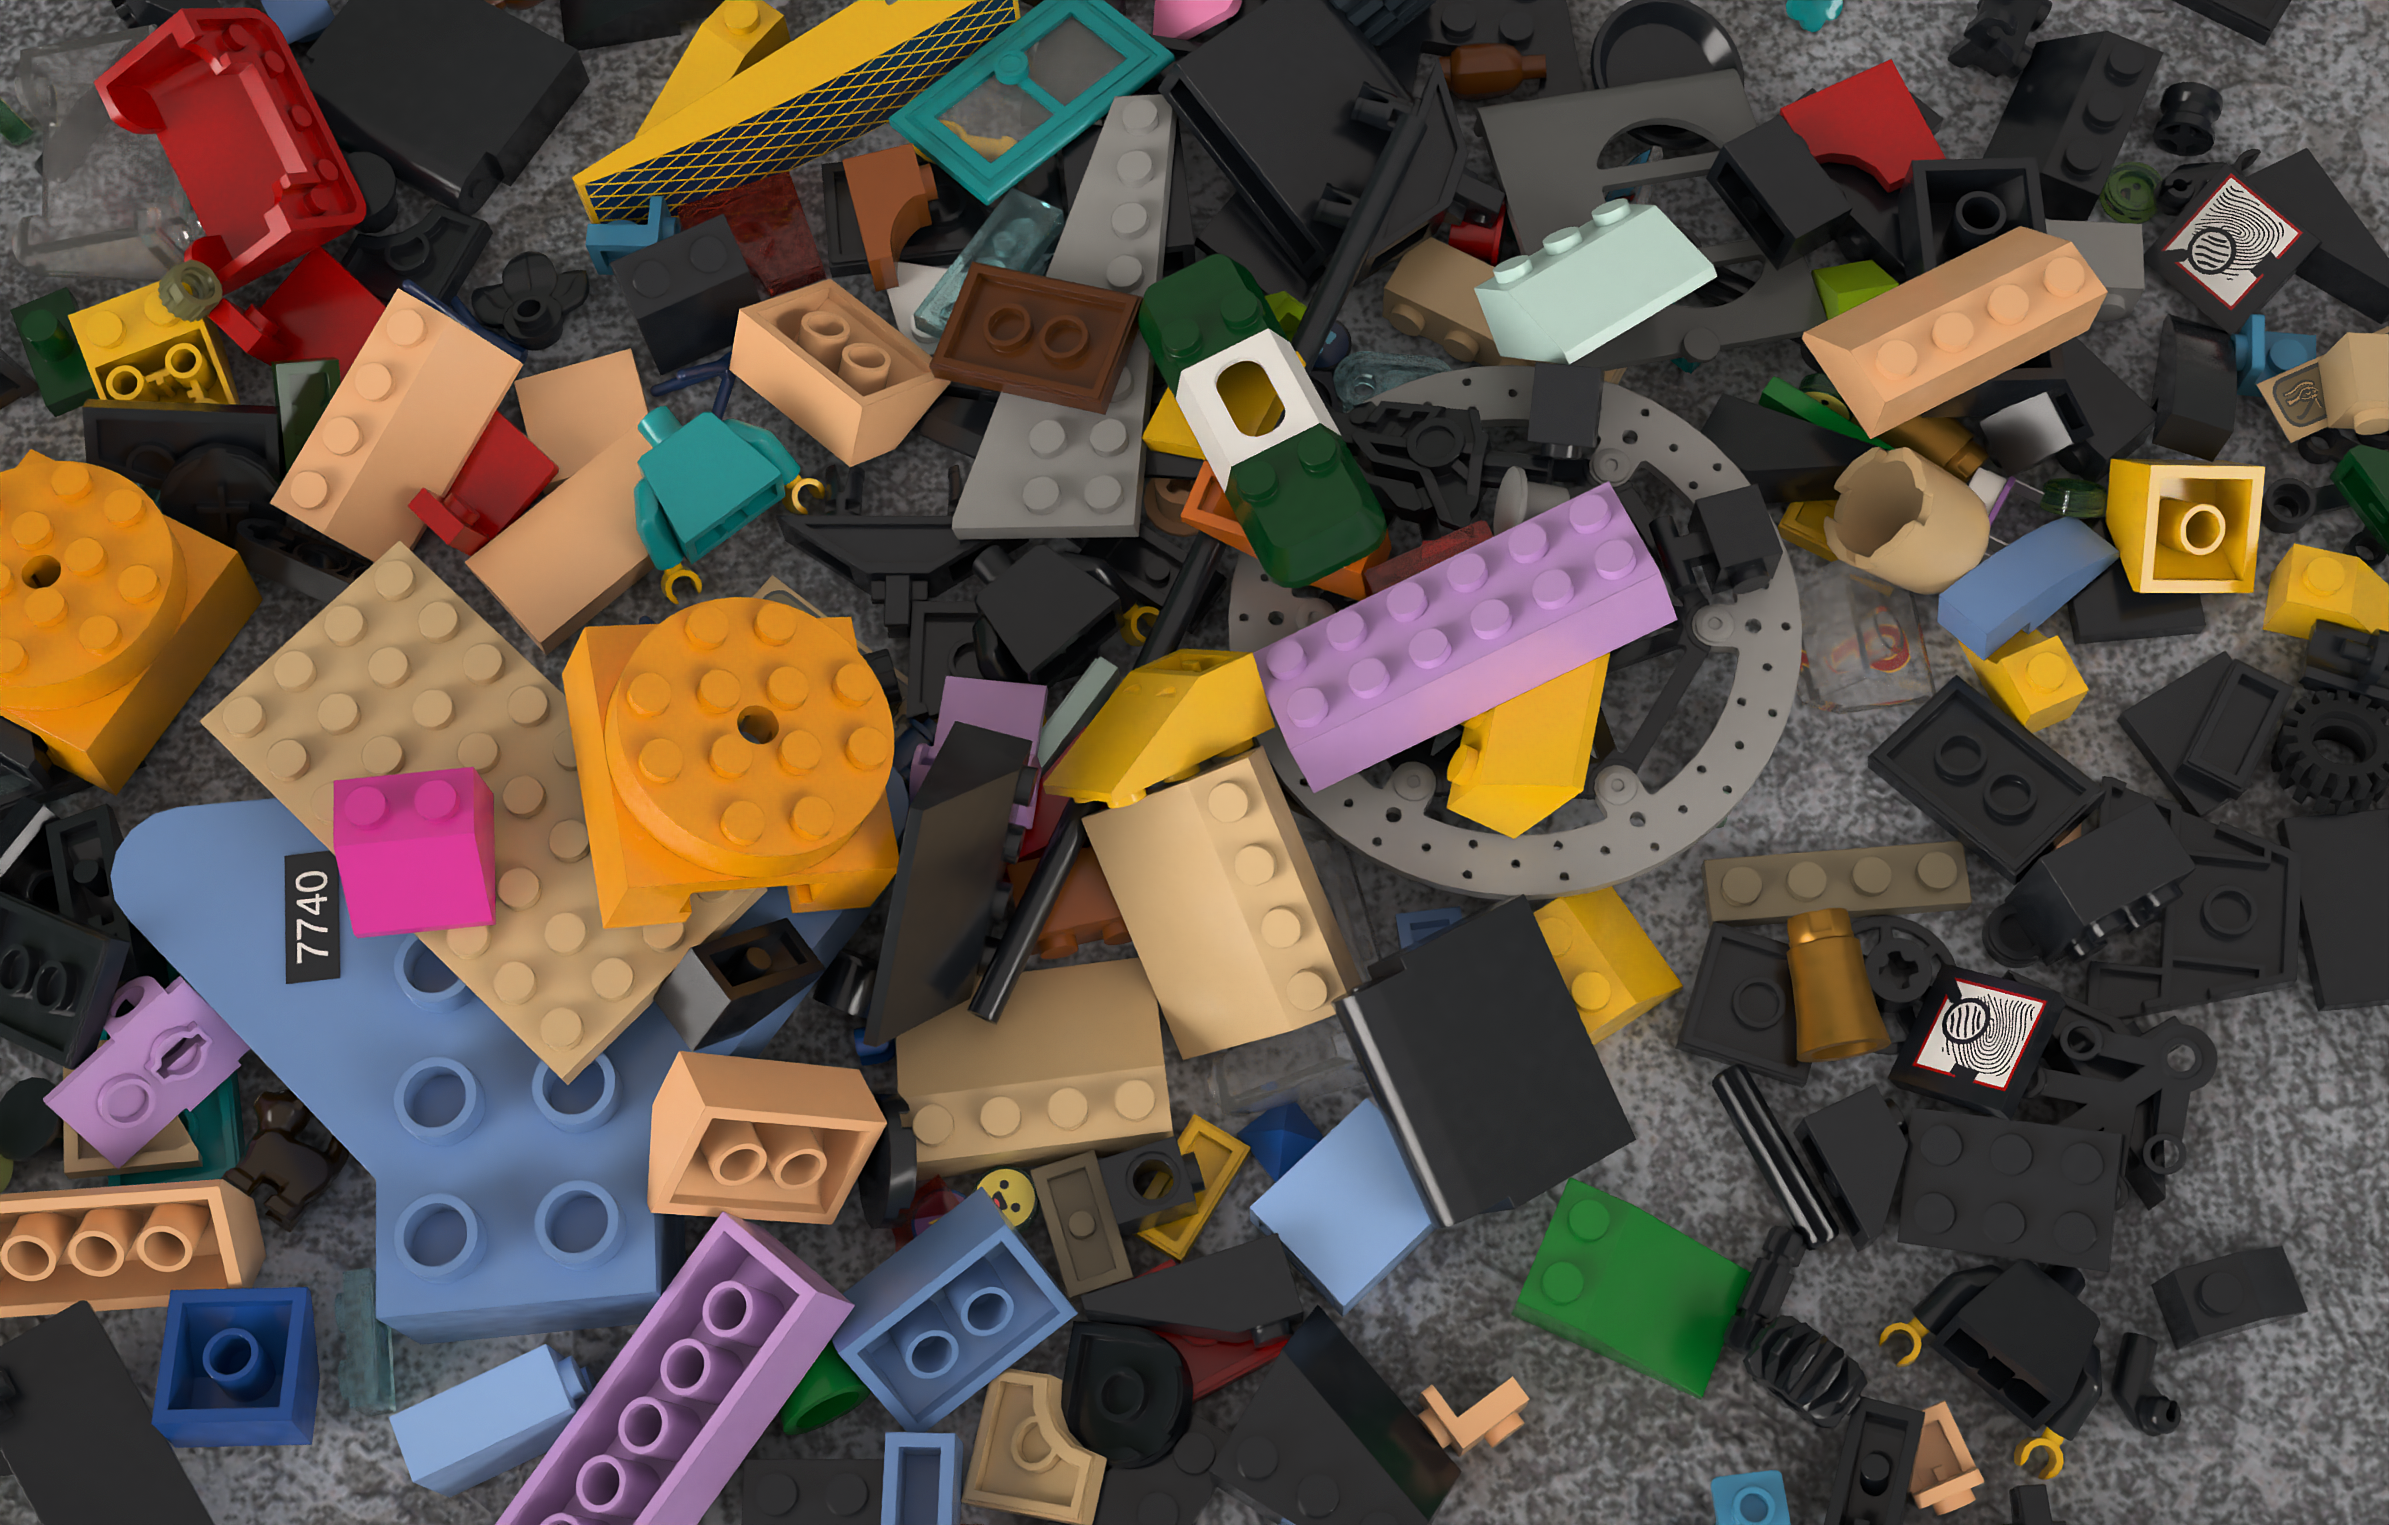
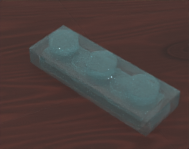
(1009, 239)

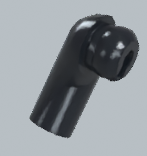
(2136, 1393)

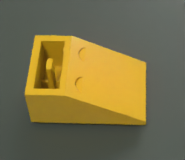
(150, 354)
(1164, 725)

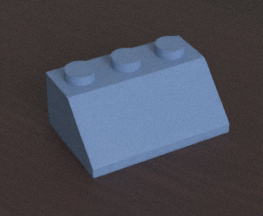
(949, 1313)

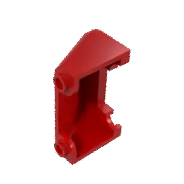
(238, 137)

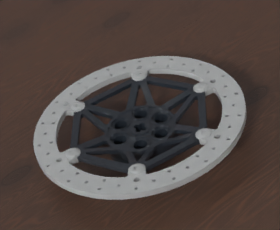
(1503, 400)

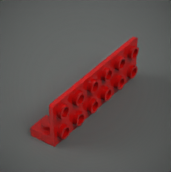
(331, 314)

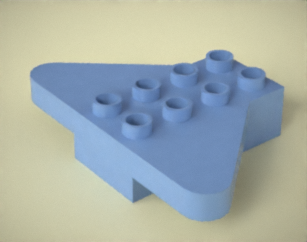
(494, 1178)

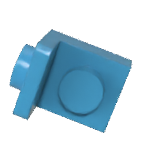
(624, 237)
(2267, 353)
(1750, 1499)

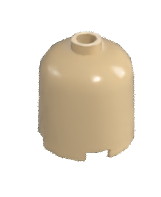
(1907, 521)

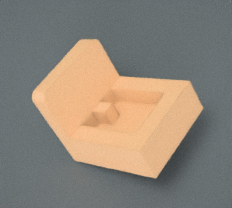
(1489, 1419)
(1943, 1464)

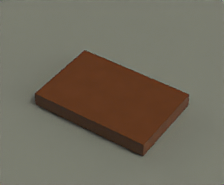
(1038, 337)

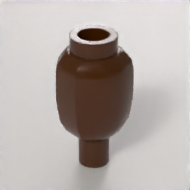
(1489, 70)

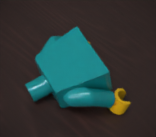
(706, 486)

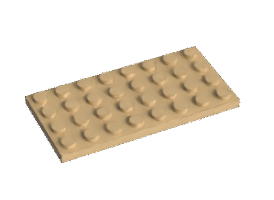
(420, 683)

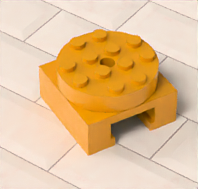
(106, 614)
(694, 805)

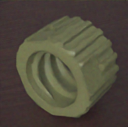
(179, 301)

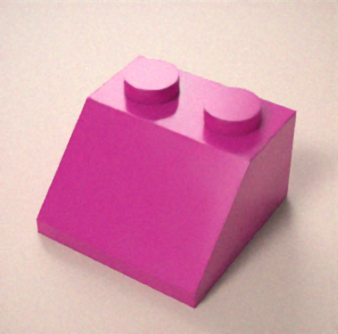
(416, 851)

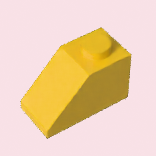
(2324, 587)

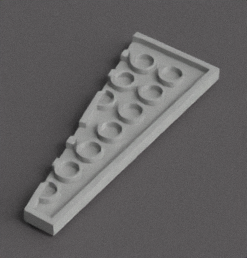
(1063, 467)

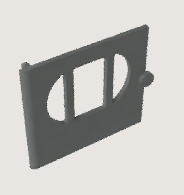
(1550, 179)

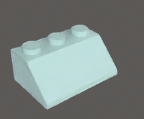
(1590, 283)

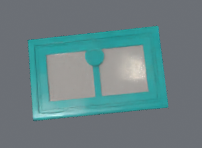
(1029, 93)

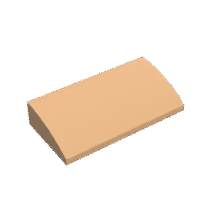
(571, 548)

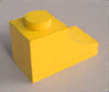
(2031, 679)

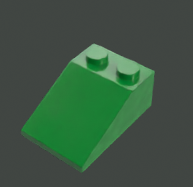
(1631, 1289)

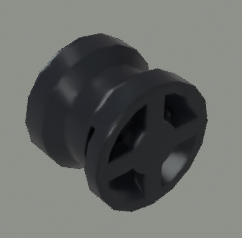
(2187, 119)

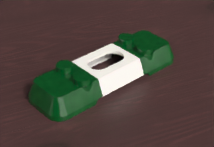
(1289, 488)

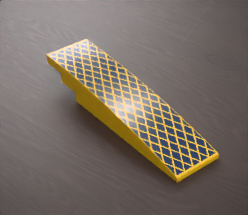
(793, 104)

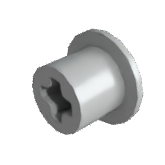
(1522, 500)

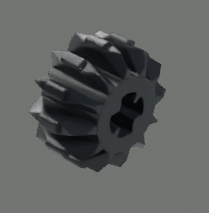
(1805, 1371)

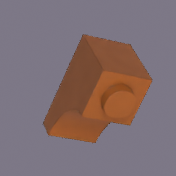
(890, 205)

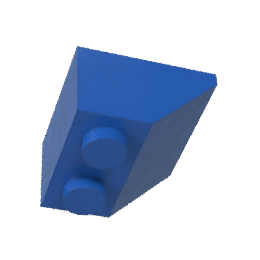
(238, 1368)

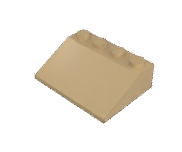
(1224, 906)
(1055, 1078)

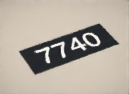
(312, 917)

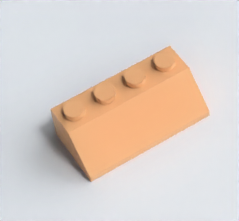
(1956, 326)
(396, 426)
(124, 1245)

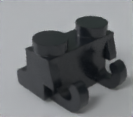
(1999, 35)

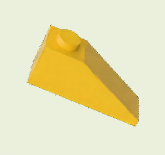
(723, 47)

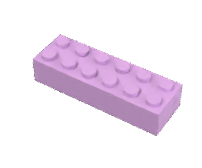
(1463, 637)
(688, 1388)

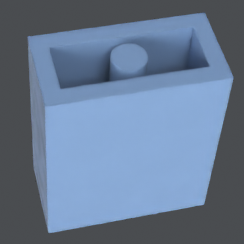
(1346, 1210)
(491, 1420)

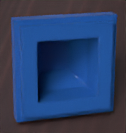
(1280, 1138)

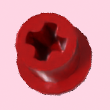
(1480, 241)

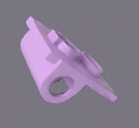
(993, 705)
(150, 1070)

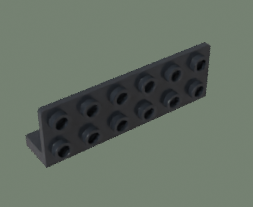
(84, 1431)

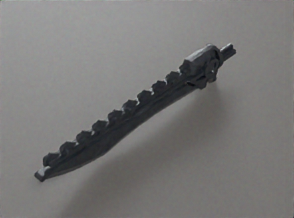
(1415, 454)

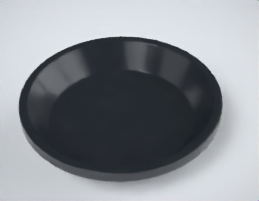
(1661, 42)

